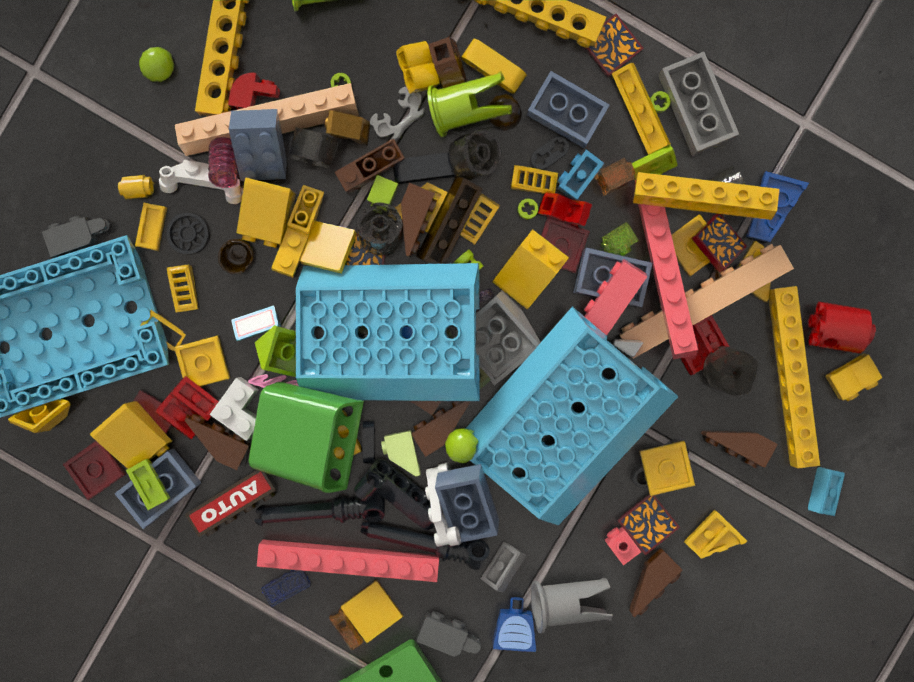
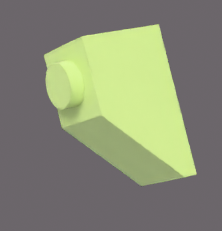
(402, 451)

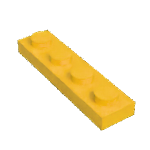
(641, 108)

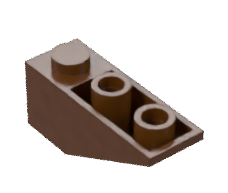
(447, 62)
(369, 166)
(414, 209)
(434, 434)
(750, 445)
(223, 446)
(655, 576)

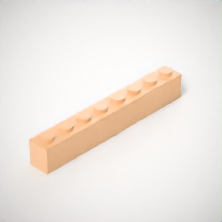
(293, 112)
(714, 295)

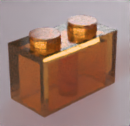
(615, 176)

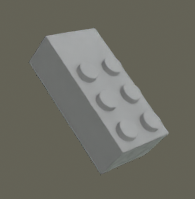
(698, 104)

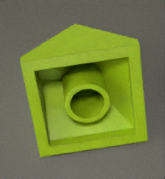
(278, 351)

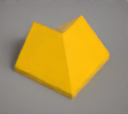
(41, 417)

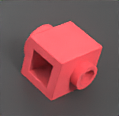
(622, 545)

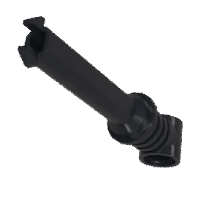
(340, 509)
(427, 543)

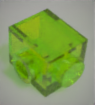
(619, 240)

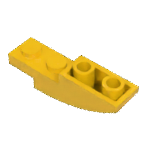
(298, 231)

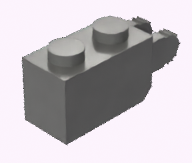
(74, 235)
(447, 635)

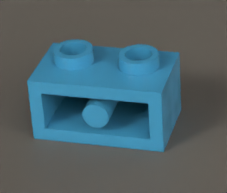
(584, 170)

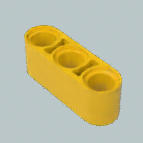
(490, 62)

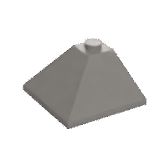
(502, 337)

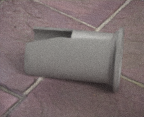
(561, 606)

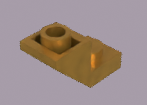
(347, 127)

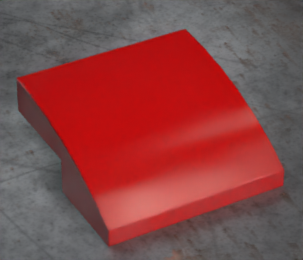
(708, 339)
(184, 400)

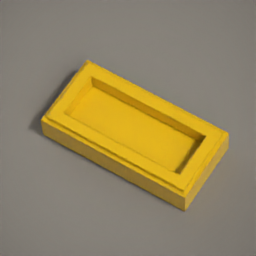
(151, 226)

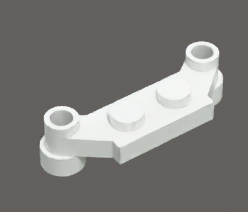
(196, 174)
(444, 534)

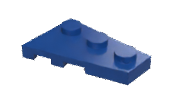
(789, 192)

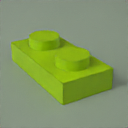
(656, 162)
(148, 484)

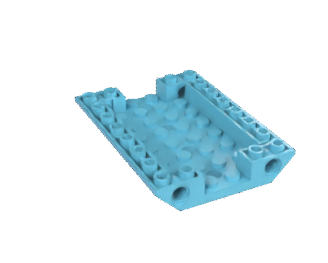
(385, 301)
(77, 357)
(540, 402)

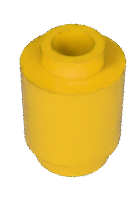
(136, 187)

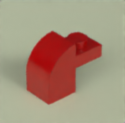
(247, 88)
(565, 209)

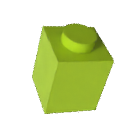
(382, 191)

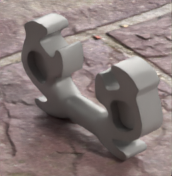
(383, 127)

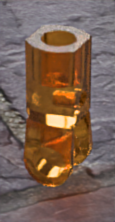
(348, 632)

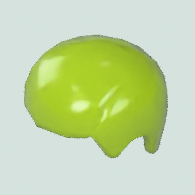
(156, 64)
(461, 445)

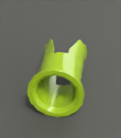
(458, 105)

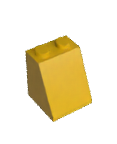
(264, 212)
(530, 269)
(131, 435)

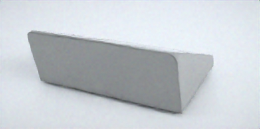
(628, 346)
(503, 567)

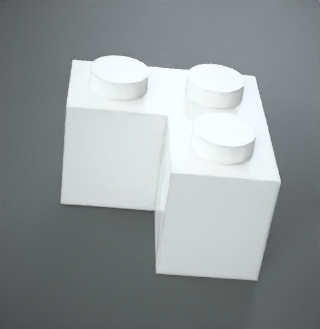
(232, 408)

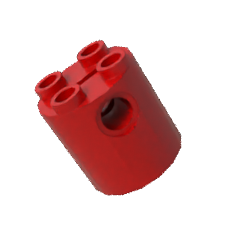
(841, 327)

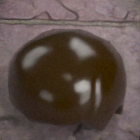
(506, 121)
(235, 256)

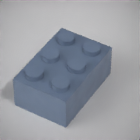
(567, 109)
(258, 144)
(596, 268)
(177, 481)
(467, 502)

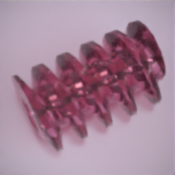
(222, 163)

